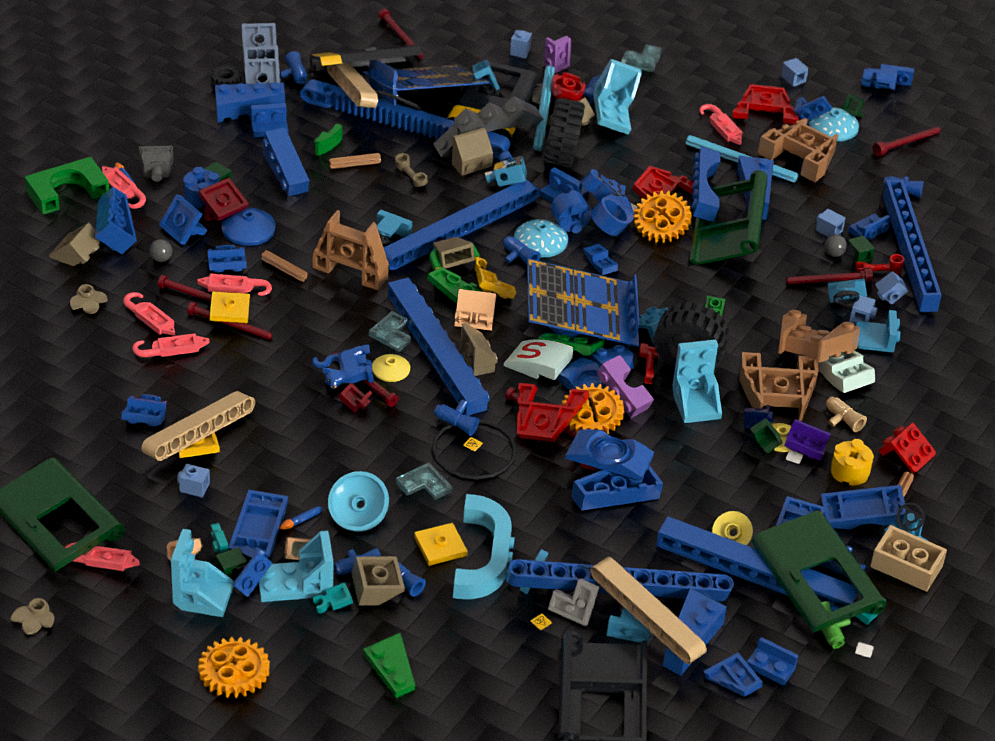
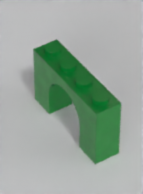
(82, 172)

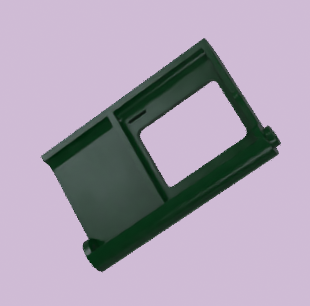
(736, 237)
(40, 493)
(803, 545)

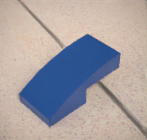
(599, 259)

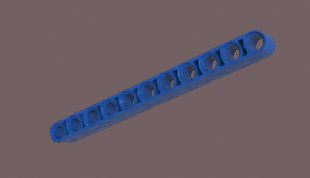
(461, 223)
(649, 577)

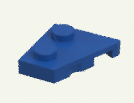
(734, 675)

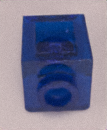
(754, 415)

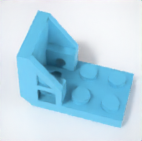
(614, 95)
(695, 383)
(303, 578)
(196, 583)

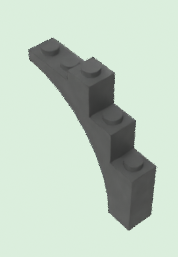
(492, 117)

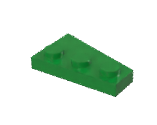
(450, 283)
(579, 344)
(391, 664)

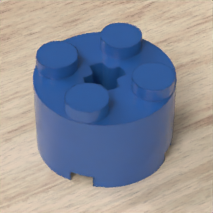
(195, 181)
(571, 211)

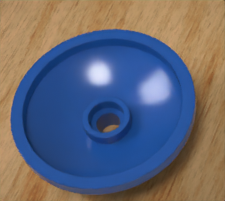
(249, 227)

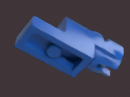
(887, 76)

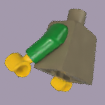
(455, 252)

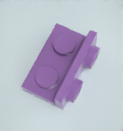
(557, 53)

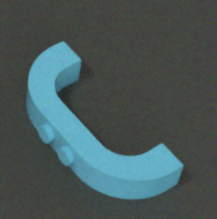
(486, 580)

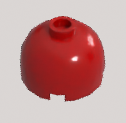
(567, 87)

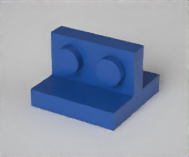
(267, 118)
(559, 183)
(182, 220)

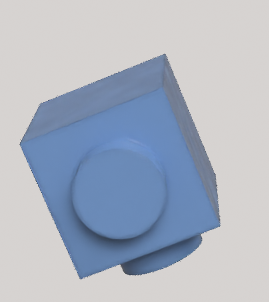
(520, 43)
(794, 72)
(830, 223)
(891, 288)
(863, 310)
(194, 480)

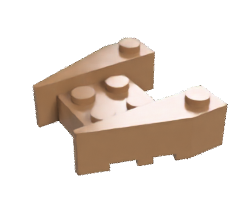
(804, 142)
(353, 249)
(819, 344)
(778, 385)

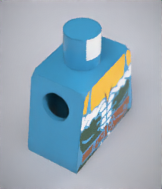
(514, 170)

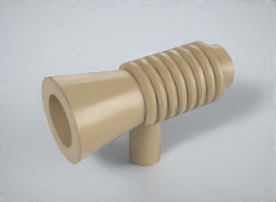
(845, 413)

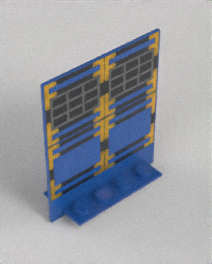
(389, 80)
(583, 302)

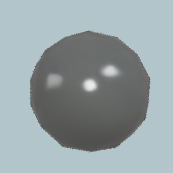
(835, 245)
(160, 250)

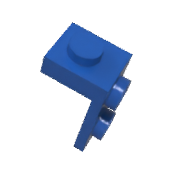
(812, 109)
(253, 571)

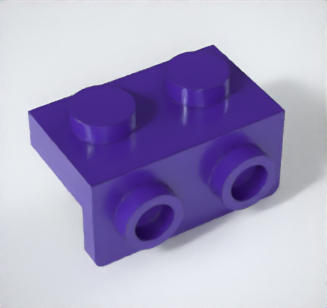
(807, 440)

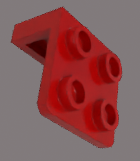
(910, 447)

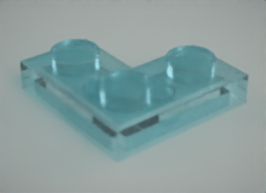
(644, 61)
(388, 331)
(424, 477)

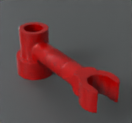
(895, 265)
(648, 353)

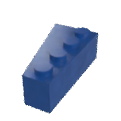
(238, 98)
(285, 162)
(745, 167)
(114, 221)
(612, 489)
(703, 618)

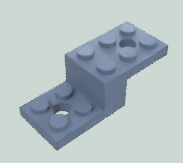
(260, 58)

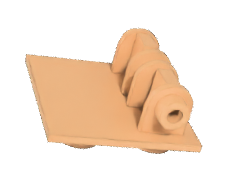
(475, 309)

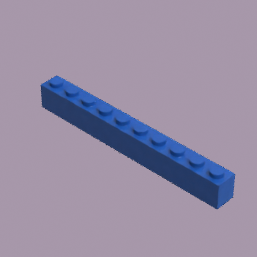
(912, 246)
(438, 346)
(745, 561)

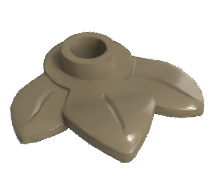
(87, 299)
(34, 616)

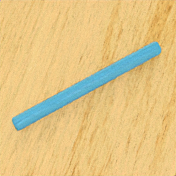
(544, 108)
(734, 156)

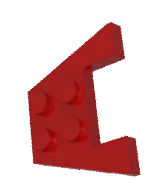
(766, 99)
(660, 180)
(545, 420)

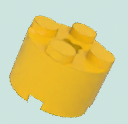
(852, 462)

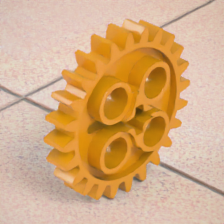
(673, 216)
(605, 406)
(233, 667)

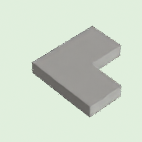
(577, 606)

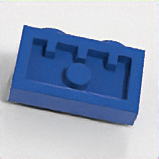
(870, 226)
(773, 661)

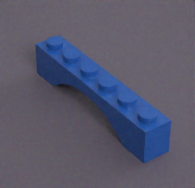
(705, 201)

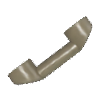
(403, 164)

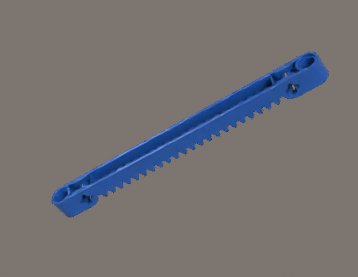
(415, 120)

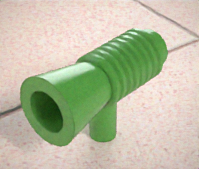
(833, 633)

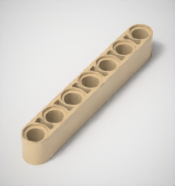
(353, 84)
(198, 425)
(648, 610)

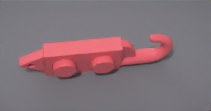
(723, 124)
(124, 184)
(233, 284)
(150, 315)
(172, 346)
(107, 558)

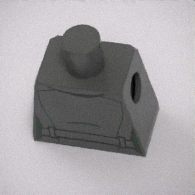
(156, 161)

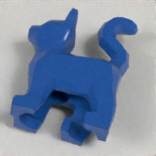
(352, 364)

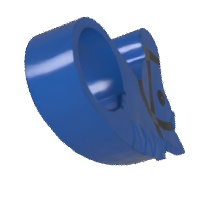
(614, 209)

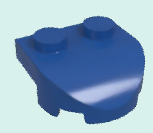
(226, 258)
(603, 355)
(145, 409)

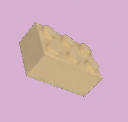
(908, 558)

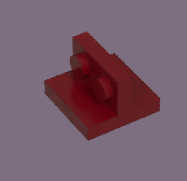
(222, 200)

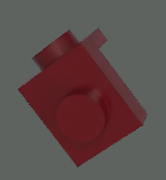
(354, 398)

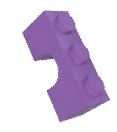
(613, 375)

